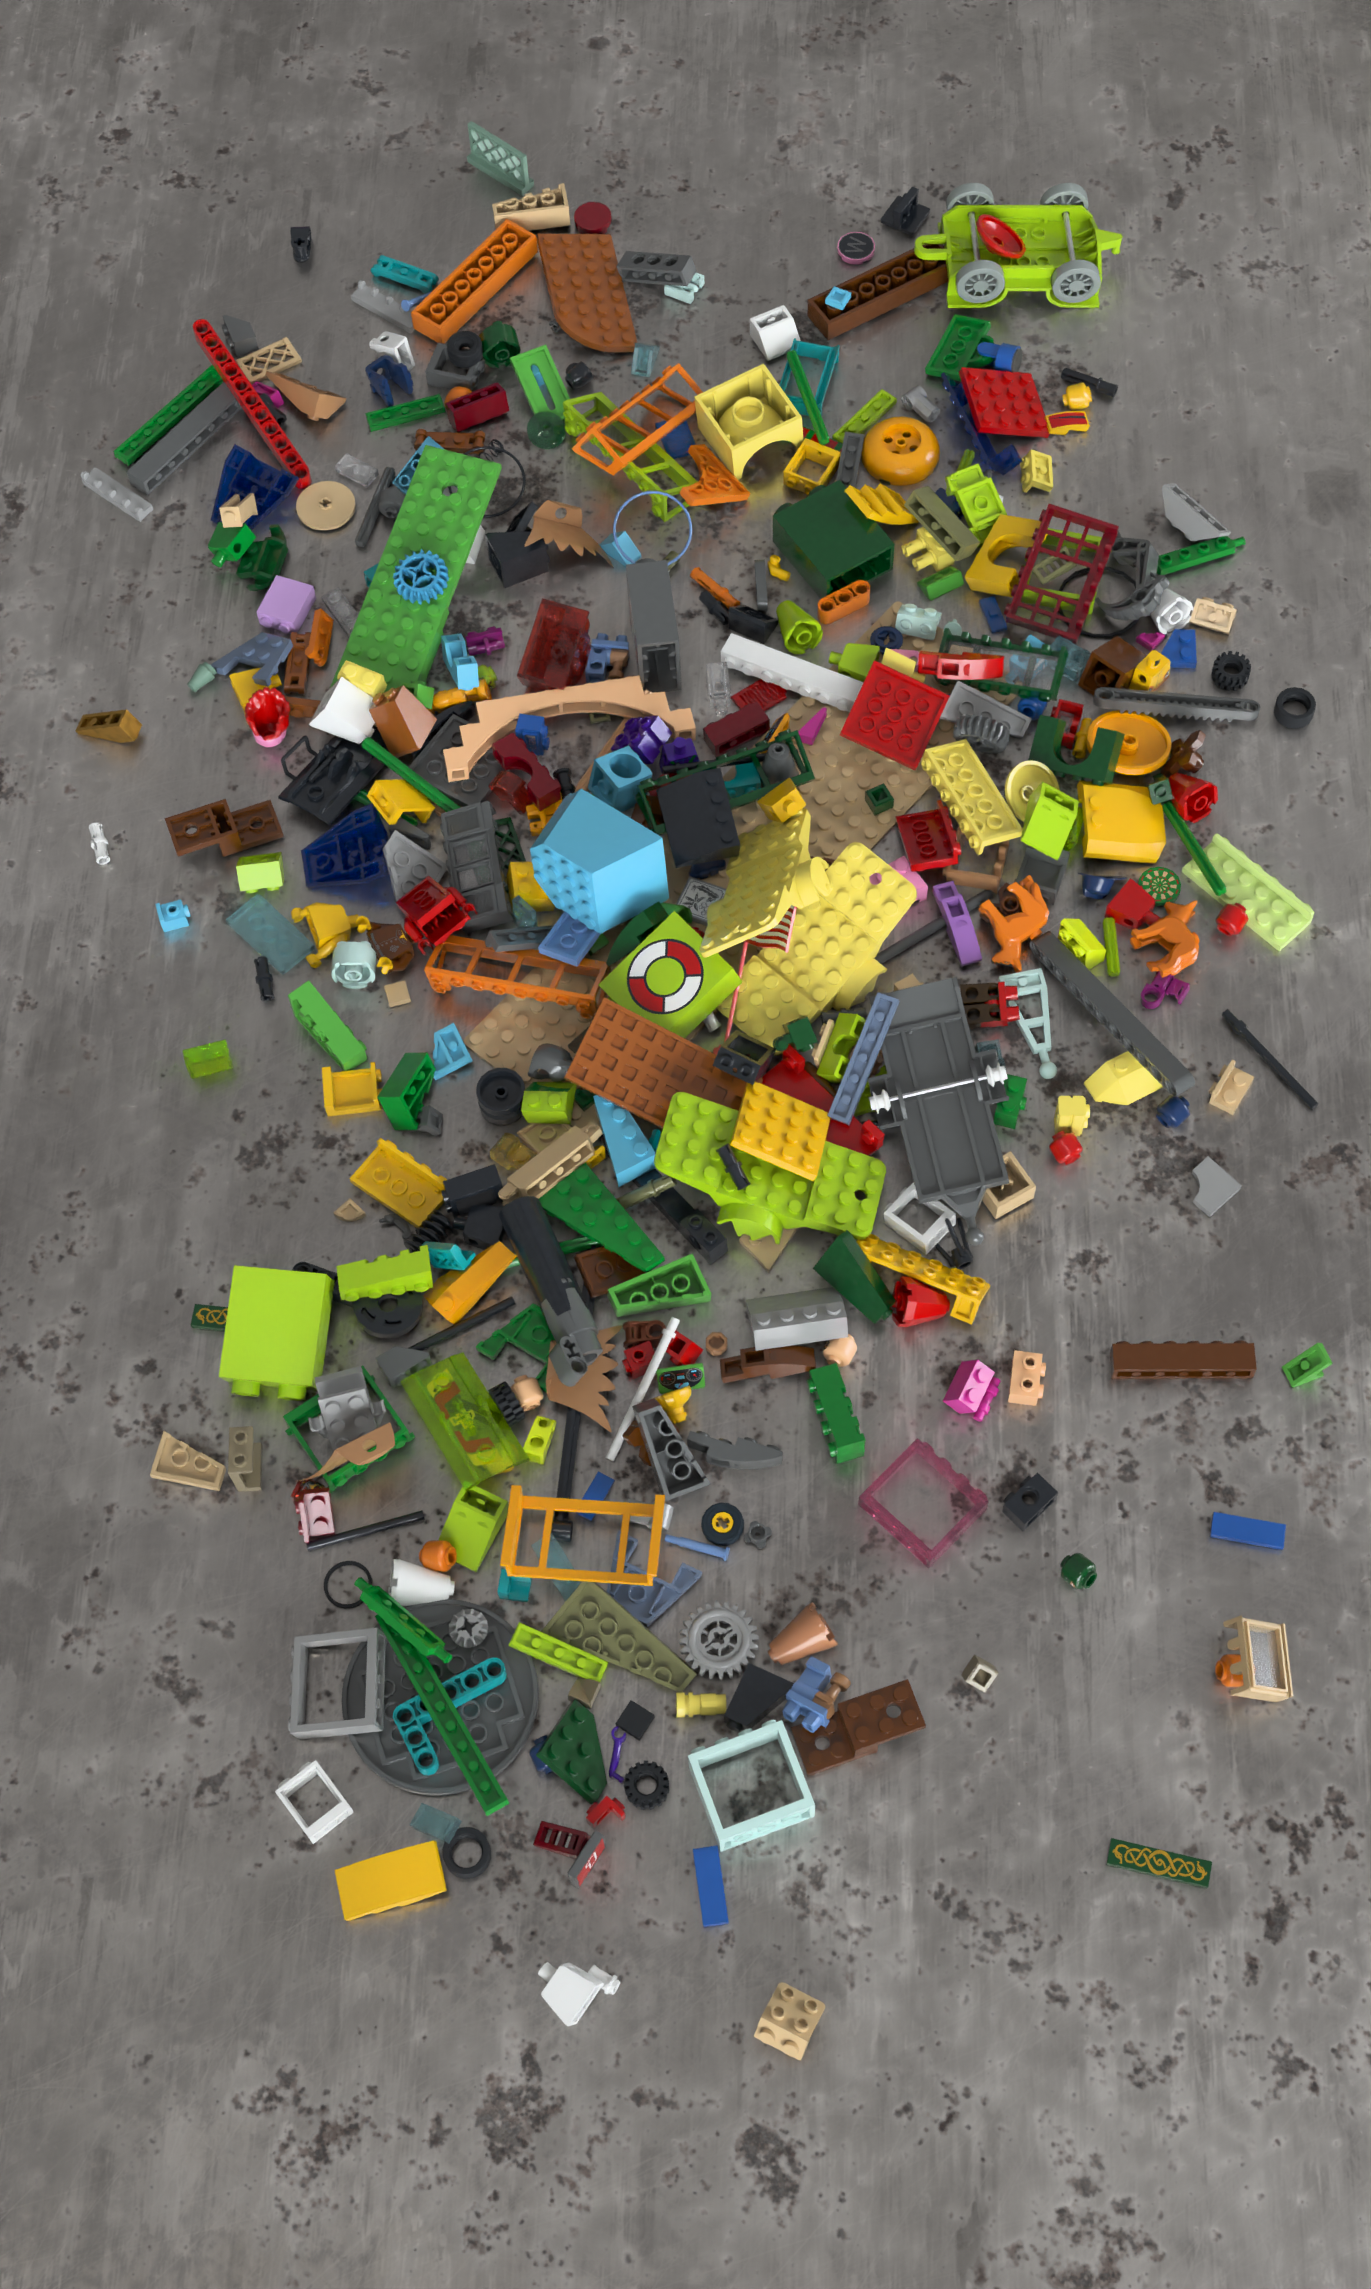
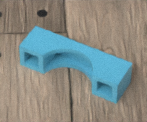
(460, 665)

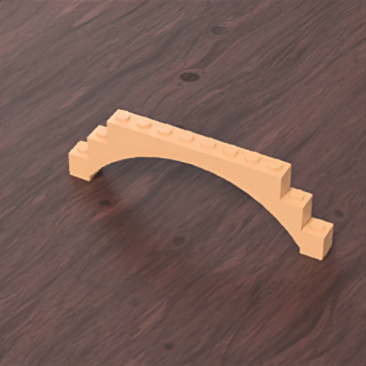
(616, 697)

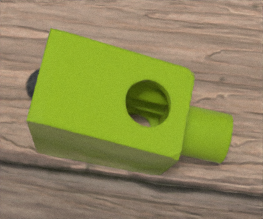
(855, 660)

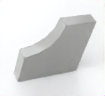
(1214, 1186)

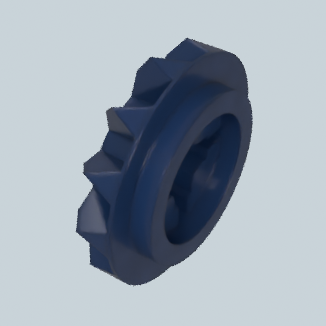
(880, 635)

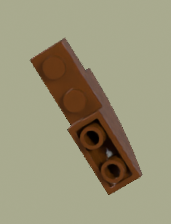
(775, 1362)

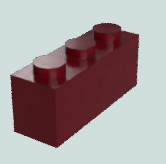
(477, 407)
(736, 729)

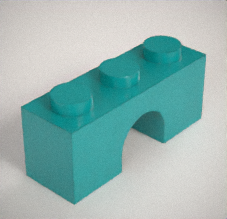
(745, 781)

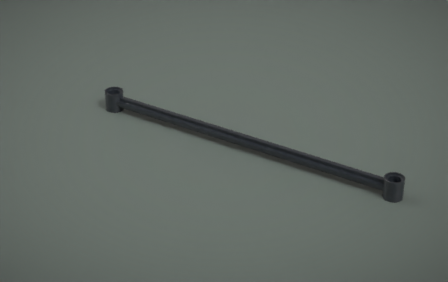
(561, 1527)

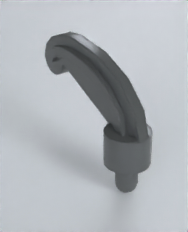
(399, 1222)

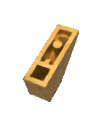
(112, 726)

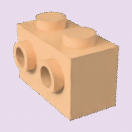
(1025, 1378)

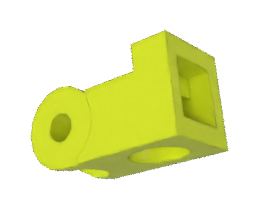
(539, 1439)

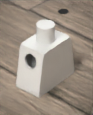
(394, 346)
(569, 1990)

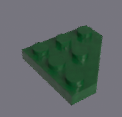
(575, 1752)

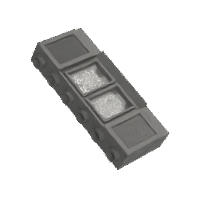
(476, 864)

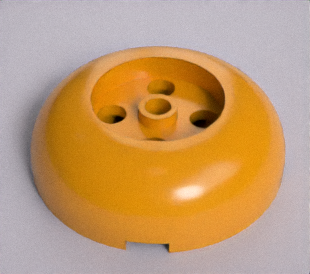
(888, 452)

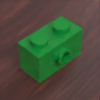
(1008, 1111)

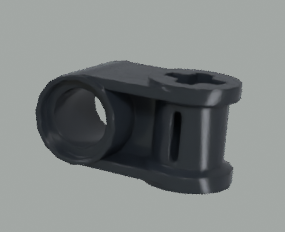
(301, 242)

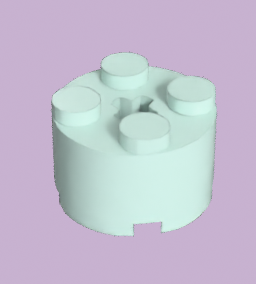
(353, 964)

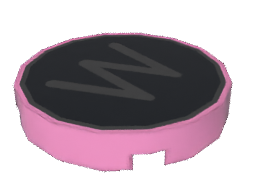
(856, 248)

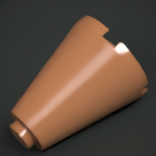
(802, 1637)

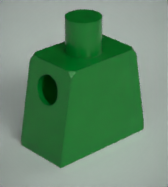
(229, 543)

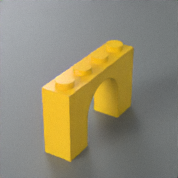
(1005, 534)

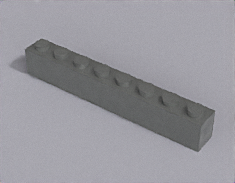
(183, 440)

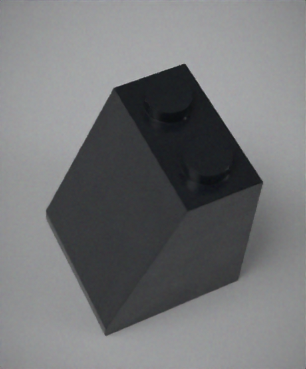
(513, 560)

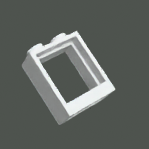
(932, 1235)
(327, 1821)

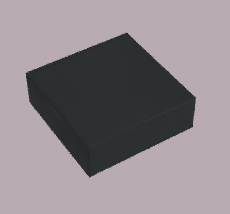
(635, 1720)

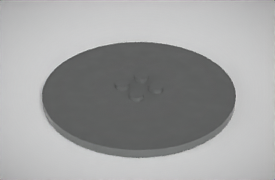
(496, 1719)

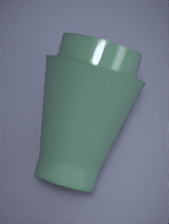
(202, 676)

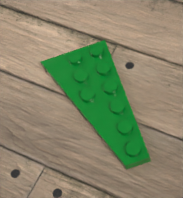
(596, 1214)

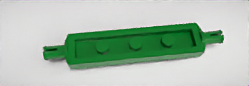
(1197, 554)
(402, 1621)

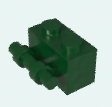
(798, 1034)

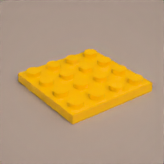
(781, 1130)

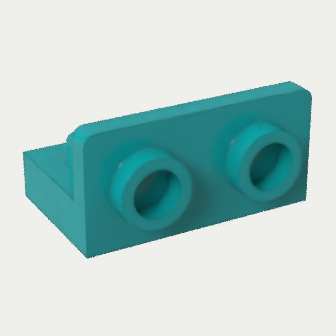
(449, 1256)

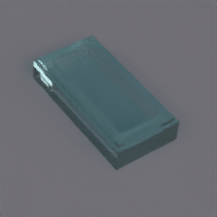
(435, 1823)

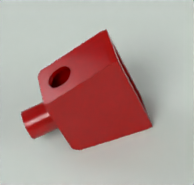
(1132, 906)

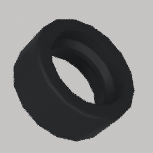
(1291, 720)
(483, 1863)

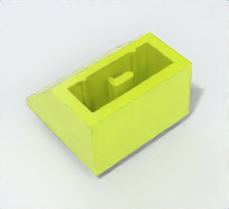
(1081, 942)

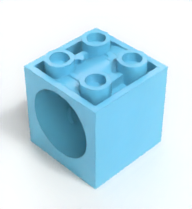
(617, 776)

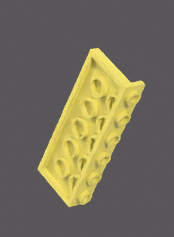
(970, 795)

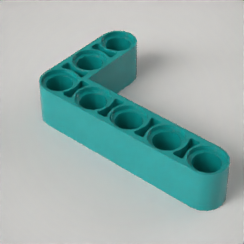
(463, 1695)

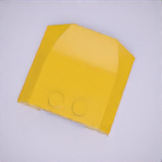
(1121, 823)

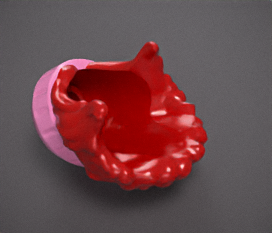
(268, 716)

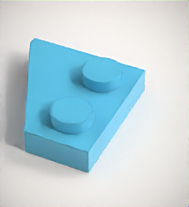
(449, 1051)

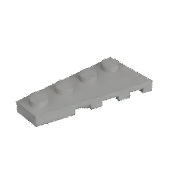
(970, 701)

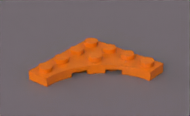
(715, 481)

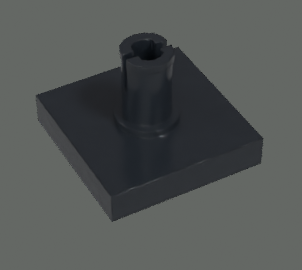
(522, 519)

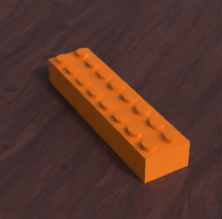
(474, 282)

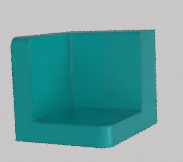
(514, 1587)

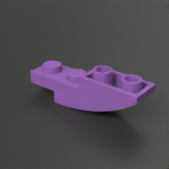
(958, 923)

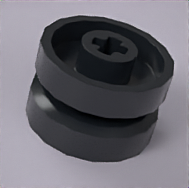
(501, 1096)

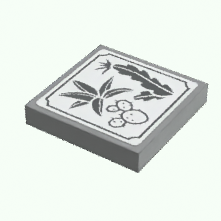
(698, 896)

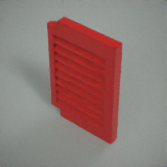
(765, 693)

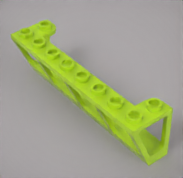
(577, 423)

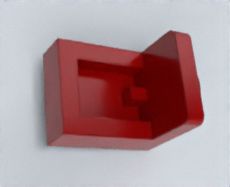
(599, 1811)

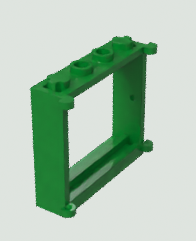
(311, 1408)

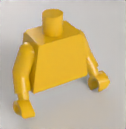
(328, 927)

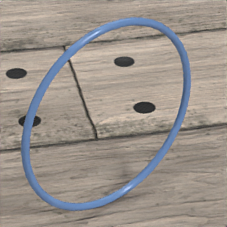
(652, 492)

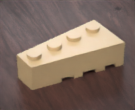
(535, 211)

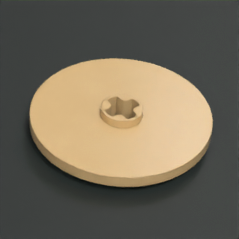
(339, 507)

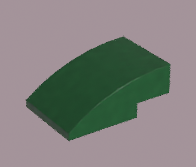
(636, 932)

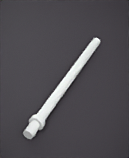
(668, 1334)

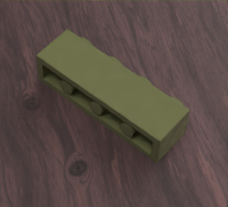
(942, 523)

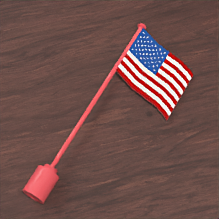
(778, 938)

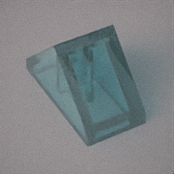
(644, 358)

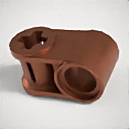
(642, 1332)

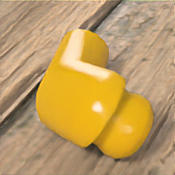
(775, 568)

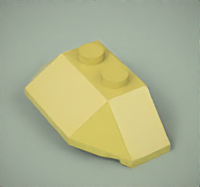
(1121, 1081)

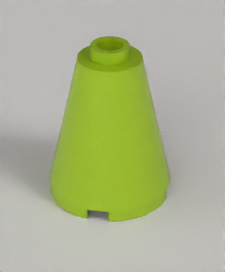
(798, 628)

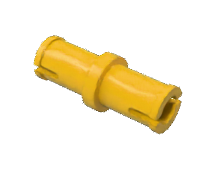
(1080, 738)

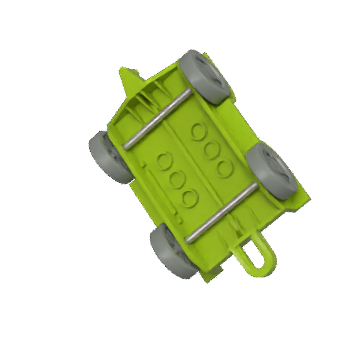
(1058, 240)

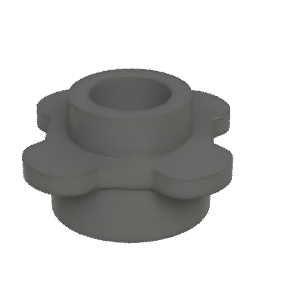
(756, 1527)

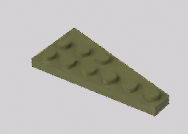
(609, 1631)

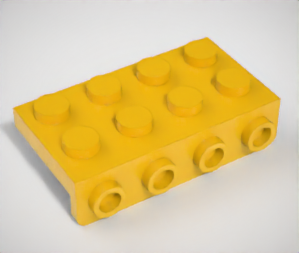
(400, 1183)

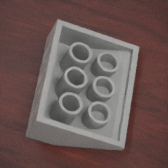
(797, 1318)

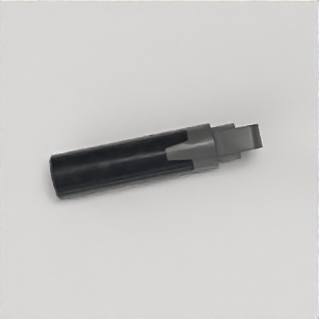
(553, 1288)

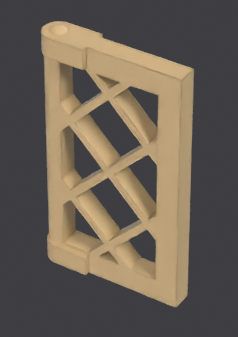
(272, 348)

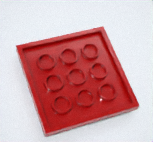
(1004, 402)
(894, 715)

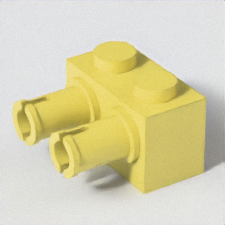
(932, 552)

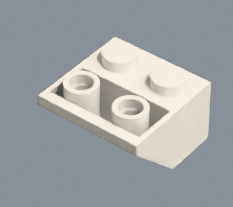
(774, 332)

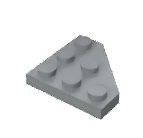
(409, 864)

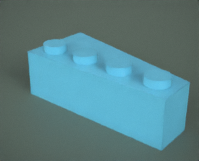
(625, 1142)

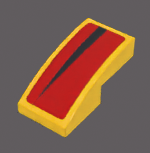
(1062, 422)

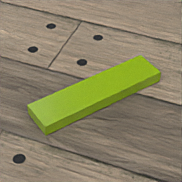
(867, 415)
(557, 1653)

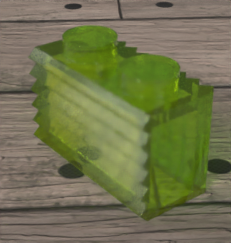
(208, 1059)

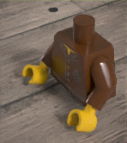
(389, 942)

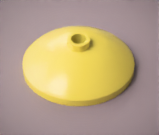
(1025, 779)

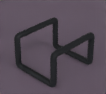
(305, 738)

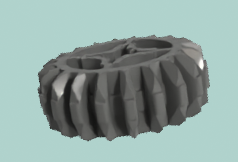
(982, 733)

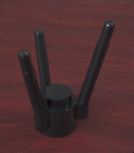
(961, 1255)

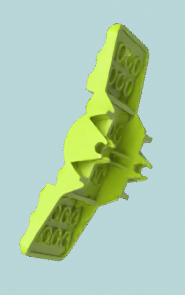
(775, 1196)

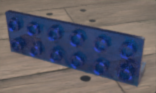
(1001, 462)

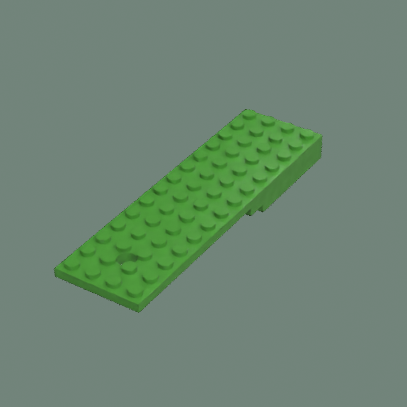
(391, 631)

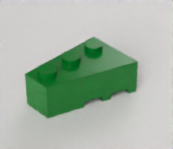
(405, 1090)

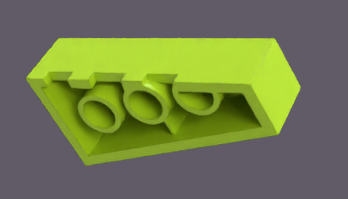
(385, 1275)

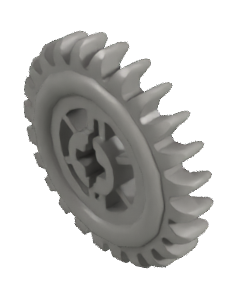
(699, 1653)

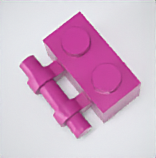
(972, 1389)

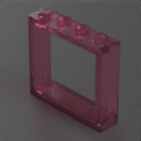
(897, 1529)

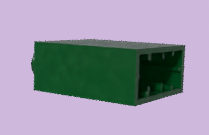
(831, 540)

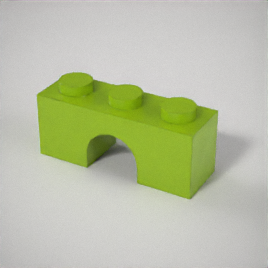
(843, 1038)

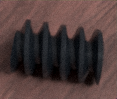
(429, 1231)

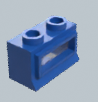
(533, 732)

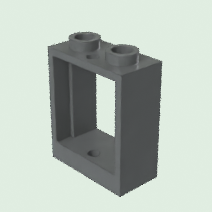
(447, 380)

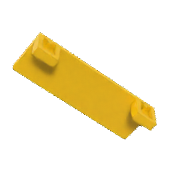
(968, 1289)

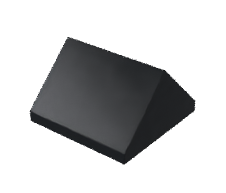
(751, 623)

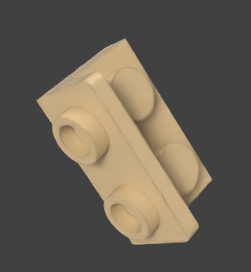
(1213, 615)
(1231, 1088)

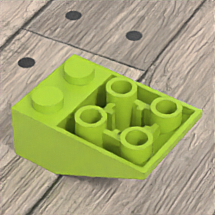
(1048, 820)
(474, 1525)

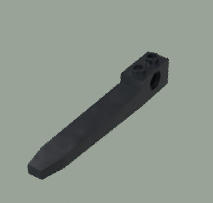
(685, 1218)

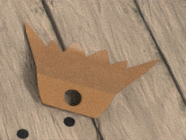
(563, 530)
(585, 1395)
(357, 1449)

